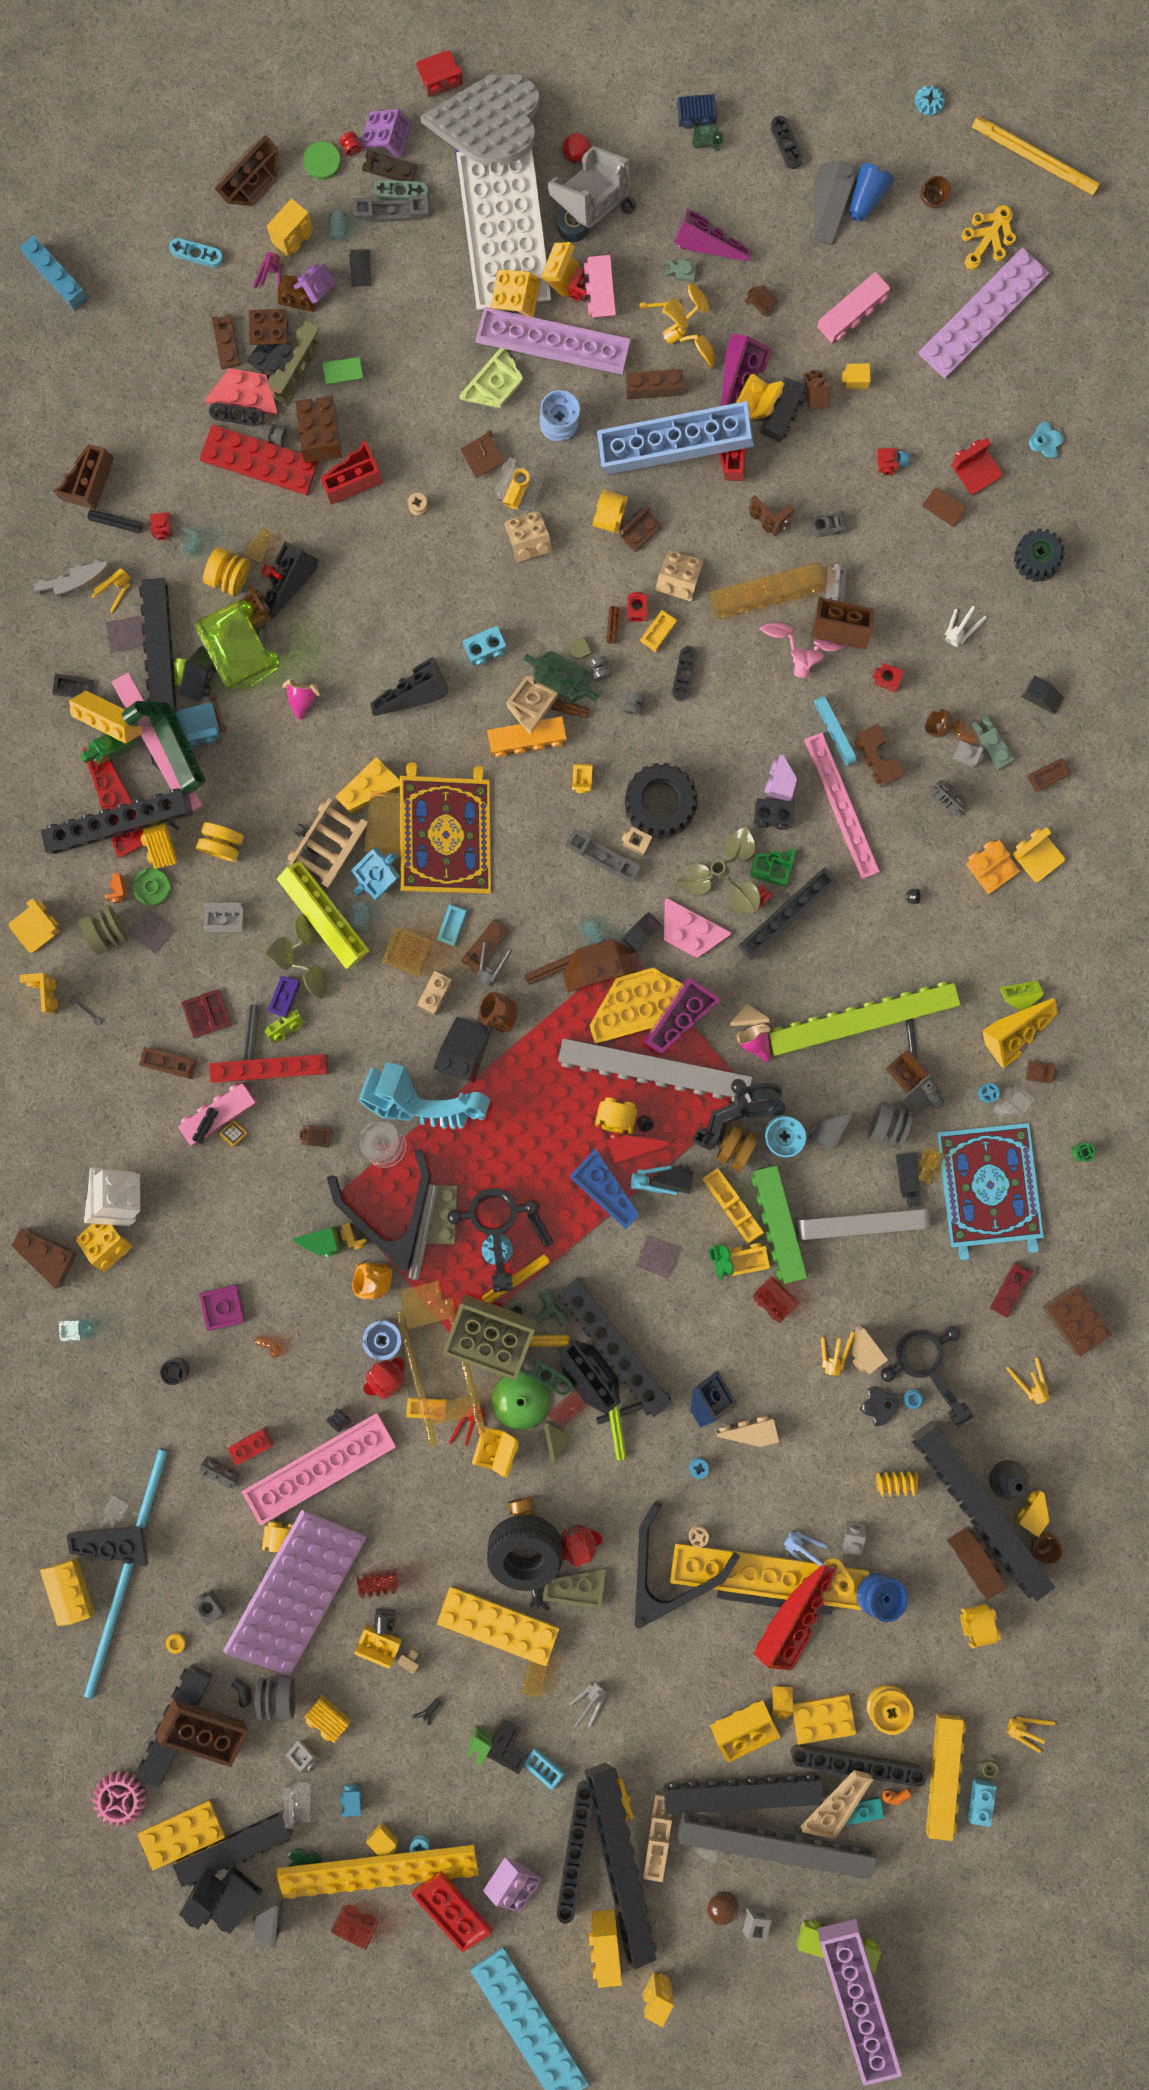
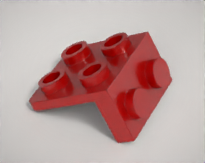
(439, 73)
(976, 466)

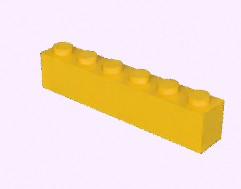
(944, 1777)

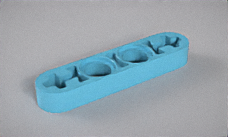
(835, 730)

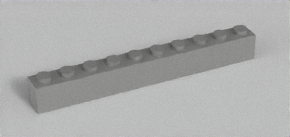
(648, 1068)

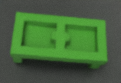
(343, 370)
(480, 1742)

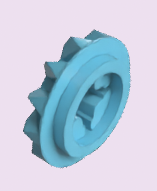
(922, 102)
(489, 1255)

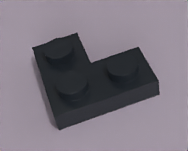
(502, 1749)

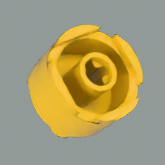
(610, 511)
(616, 1116)
(275, 1535)
(979, 1625)

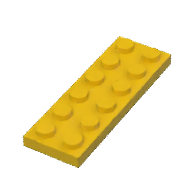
(498, 1625)

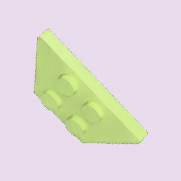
(494, 381)

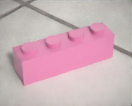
(853, 308)
(228, 1107)

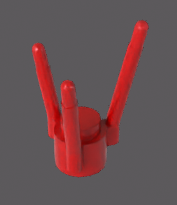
(472, 1419)

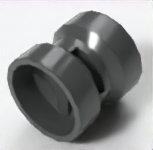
(274, 434)
(600, 668)
(633, 703)

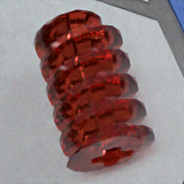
(377, 1584)

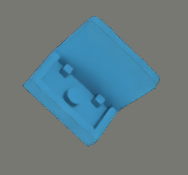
(199, 724)

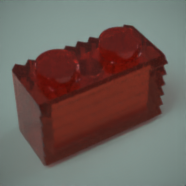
(354, 1926)

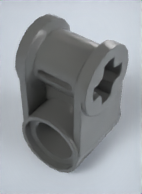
(832, 523)

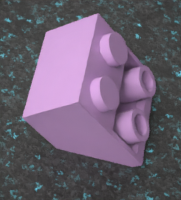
(782, 782)
(512, 1885)

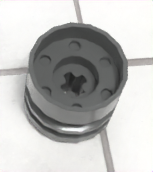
(893, 1126)
(274, 1698)

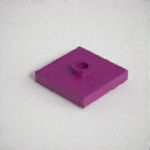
(222, 1307)

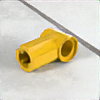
(516, 490)

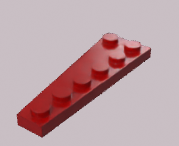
(110, 794)

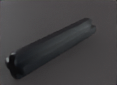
(114, 521)

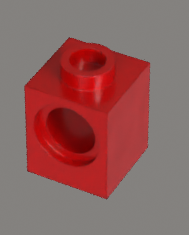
(637, 615)
(895, 673)

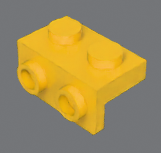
(749, 1259)
(377, 1647)

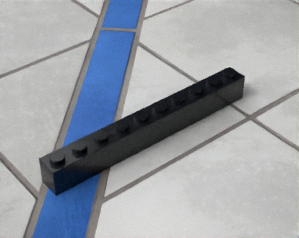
(158, 643)
(620, 1865)

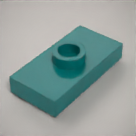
(866, 1810)

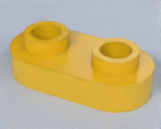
(840, 1575)

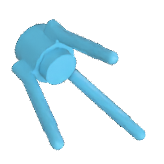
(640, 1181)

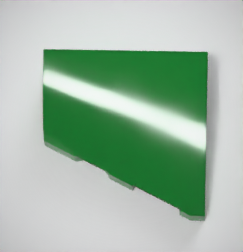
(766, 865)

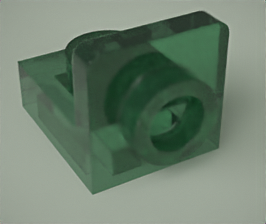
(707, 137)

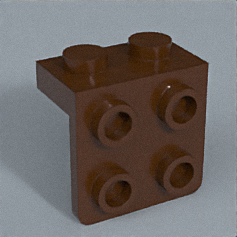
(771, 523)

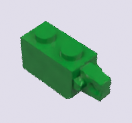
(105, 749)

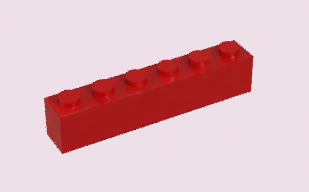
(268, 1068)

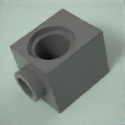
(209, 1616)

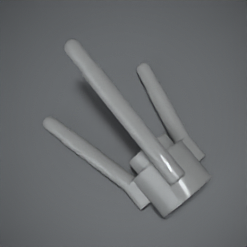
(597, 1694)

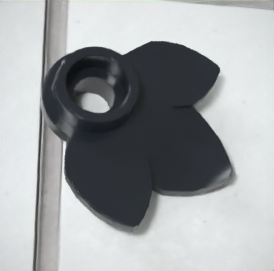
(876, 1406)

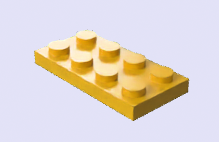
(181, 1834)

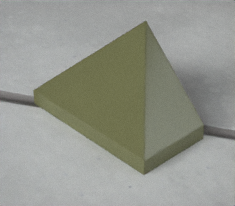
(556, 1440)

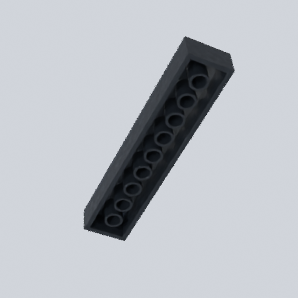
(984, 1513)

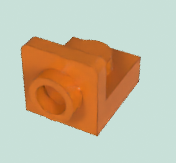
(117, 885)

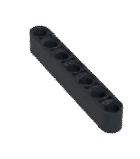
(850, 1759)
(574, 1861)

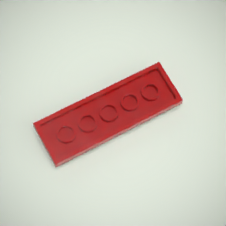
(258, 460)

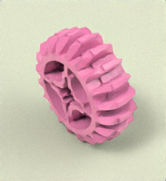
(122, 1805)

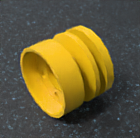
(226, 571)

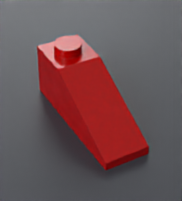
(630, 1146)

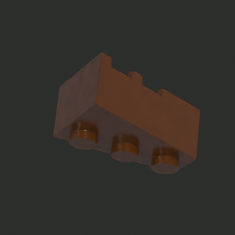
(45, 1255)
(977, 1563)

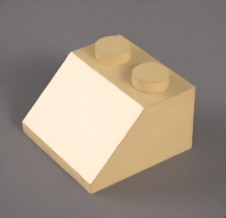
(866, 1352)

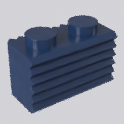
(696, 110)

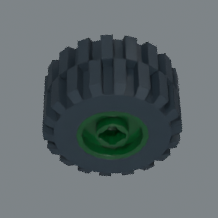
(1039, 555)

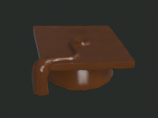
(482, 454)

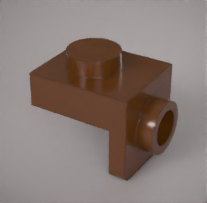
(761, 299)

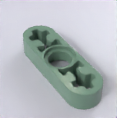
(395, 185)

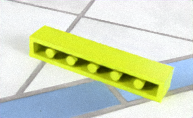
(323, 914)

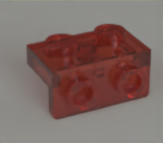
(775, 1299)

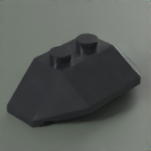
(590, 1375)

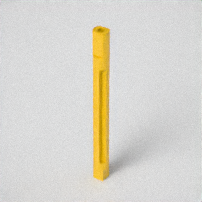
(1036, 155)

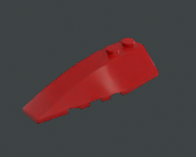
(791, 1626)

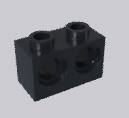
(773, 808)

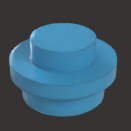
(913, 1399)

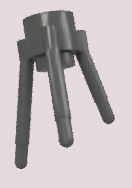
(489, 975)

